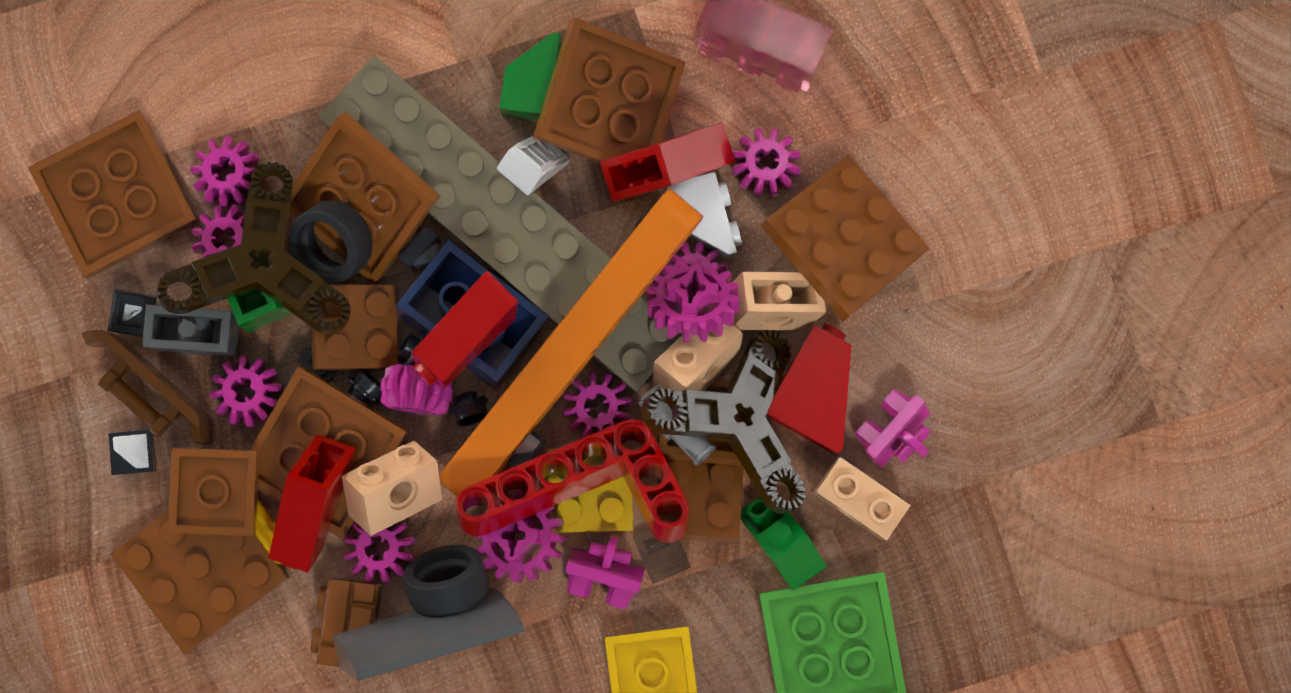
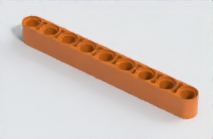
(573, 342)

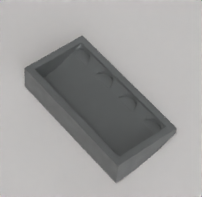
(419, 638)

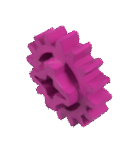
(693, 300)
(520, 552)

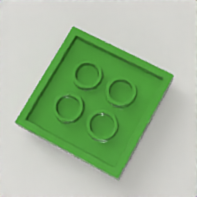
(833, 637)

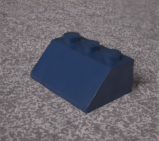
(443, 285)

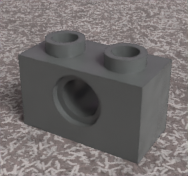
(191, 333)

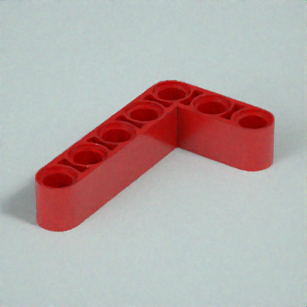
(579, 479)

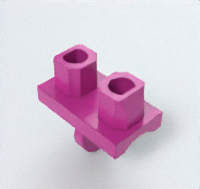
(902, 435)
(605, 566)

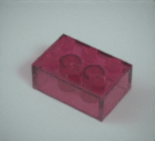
(763, 40)

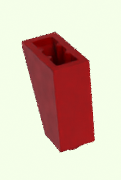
(667, 162)
(464, 332)
(816, 390)
(310, 503)

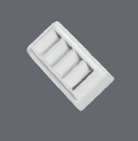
(532, 164)

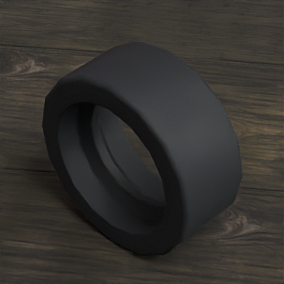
(351, 229)
(464, 583)

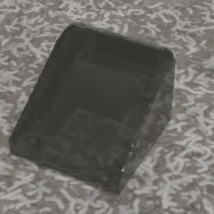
(659, 557)

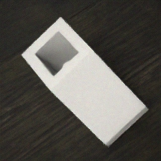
(710, 199)

